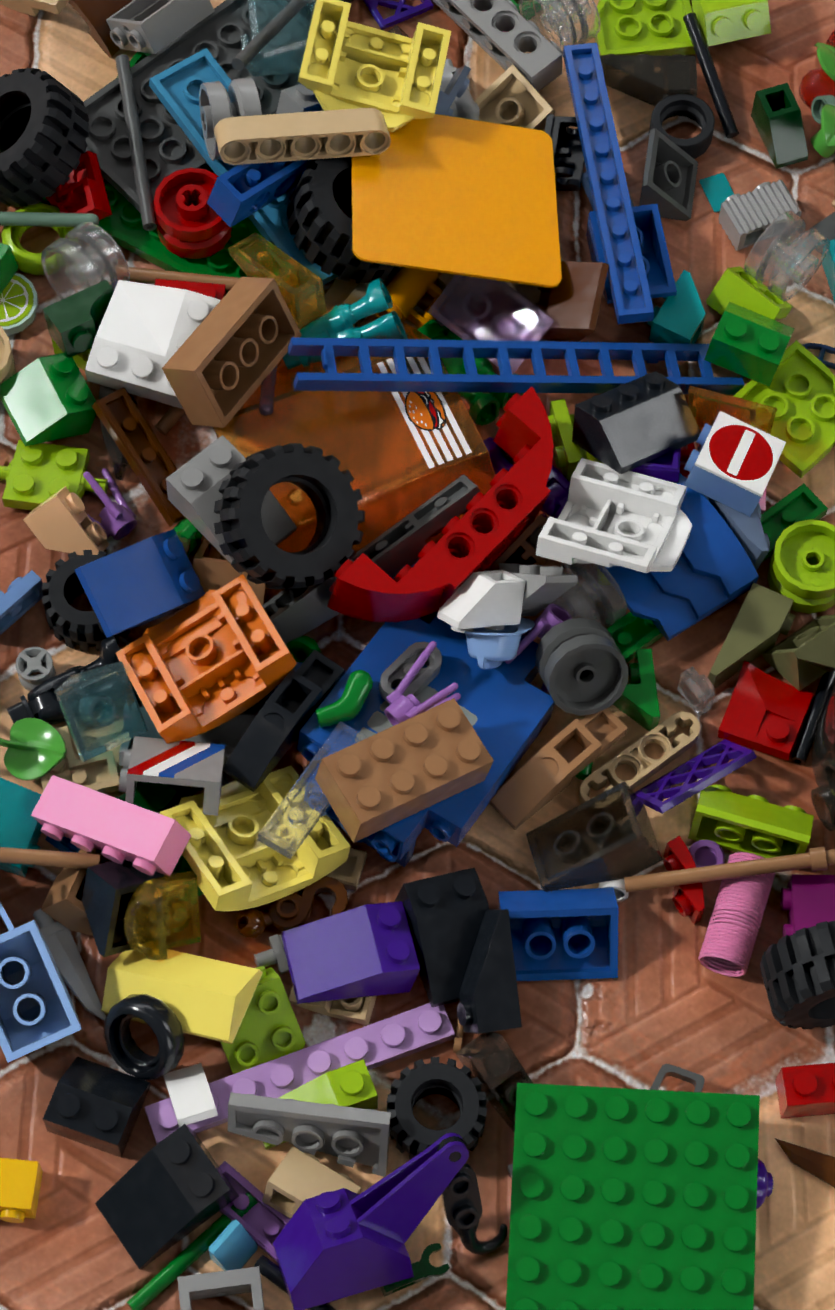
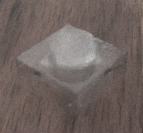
(696, 690)

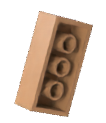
(231, 351)
(403, 770)

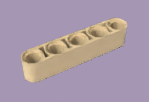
(302, 136)

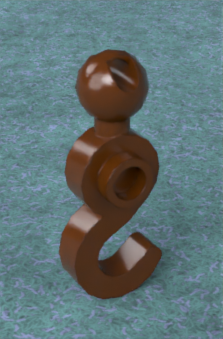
(292, 909)

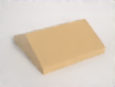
(513, 102)

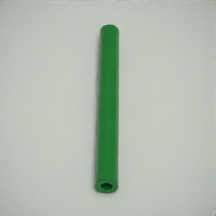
(184, 1259)

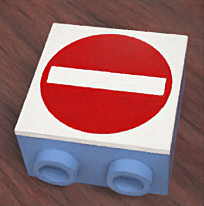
(733, 463)

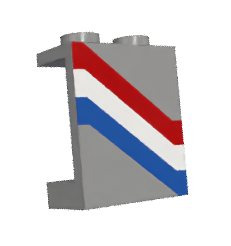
(175, 764)

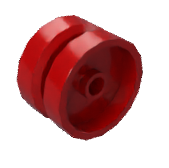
(185, 219)

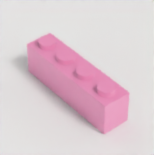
(110, 825)

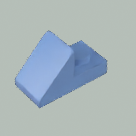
(19, 598)

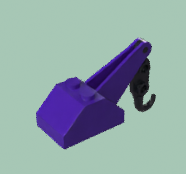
(357, 1241)

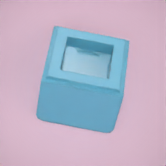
(232, 1247)

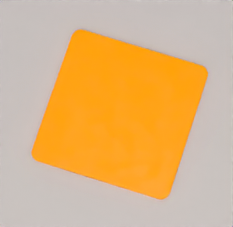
(460, 201)

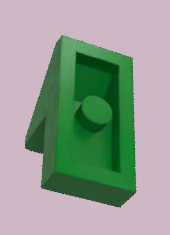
(640, 696)

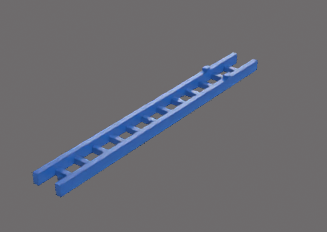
(503, 351)

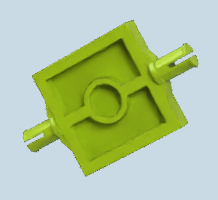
(42, 471)

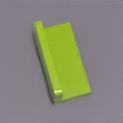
(744, 291)

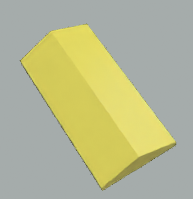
(201, 991)

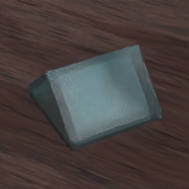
(100, 709)

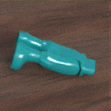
(341, 321)

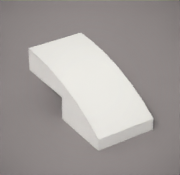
(190, 1095)

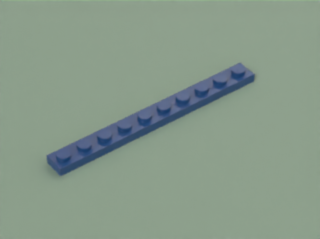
(608, 184)

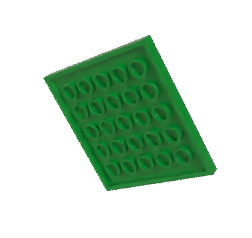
(632, 1199)

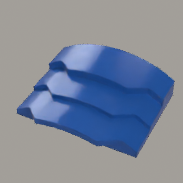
(706, 577)

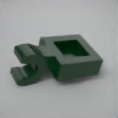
(421, 1271)

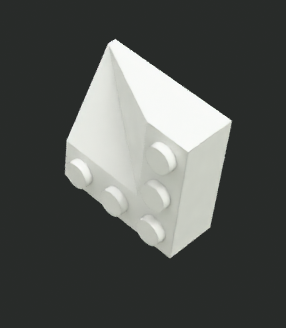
(141, 334)

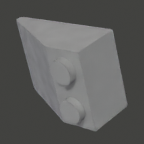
(197, 486)

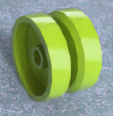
(805, 565)

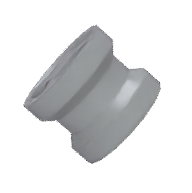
(34, 660)

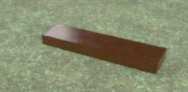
(139, 448)

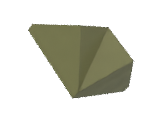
(806, 652)

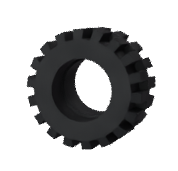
(58, 593)
(442, 1080)

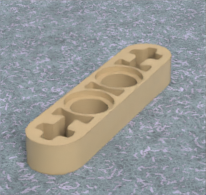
(636, 758)

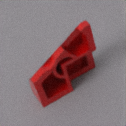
(84, 190)

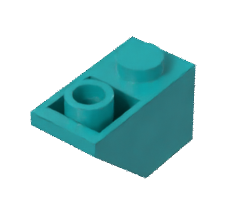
(680, 316)

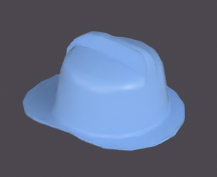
(496, 646)

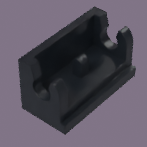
(566, 152)

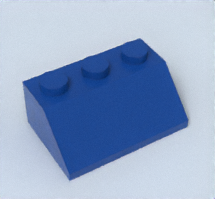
(563, 933)

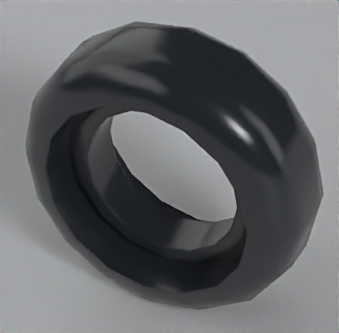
(164, 1025)

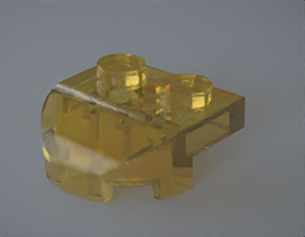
(163, 915)

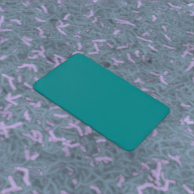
(716, 190)

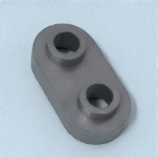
(399, 668)

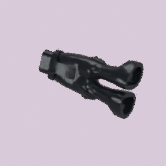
(42, 699)

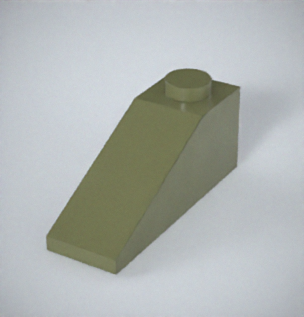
(754, 631)

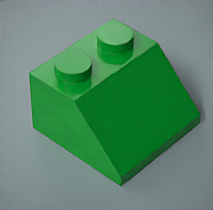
(749, 344)
(48, 400)

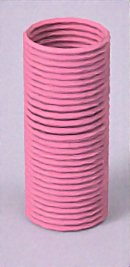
(738, 905)

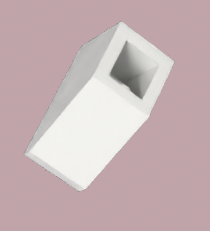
(485, 601)

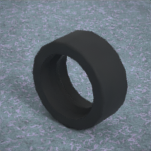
(689, 107)

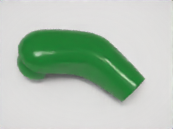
(350, 703)

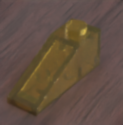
(297, 284)

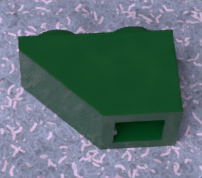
(780, 125)

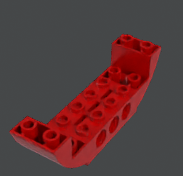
(468, 542)

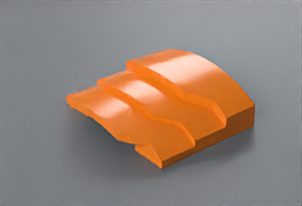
(207, 662)

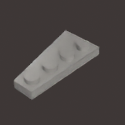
(312, 1127)

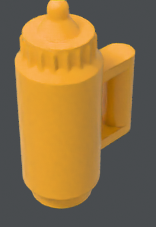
(407, 290)

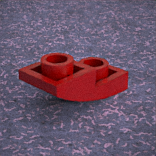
(690, 897)

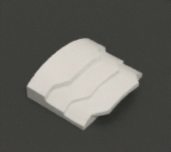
(618, 521)

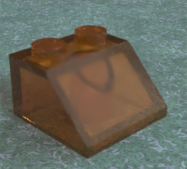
(707, 403)

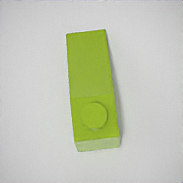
(342, 1087)

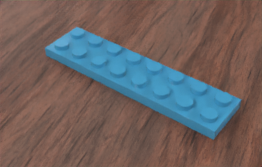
(179, 93)

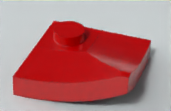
(765, 713)

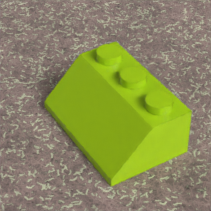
(750, 823)

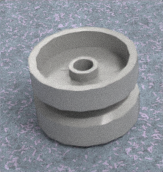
(218, 104)

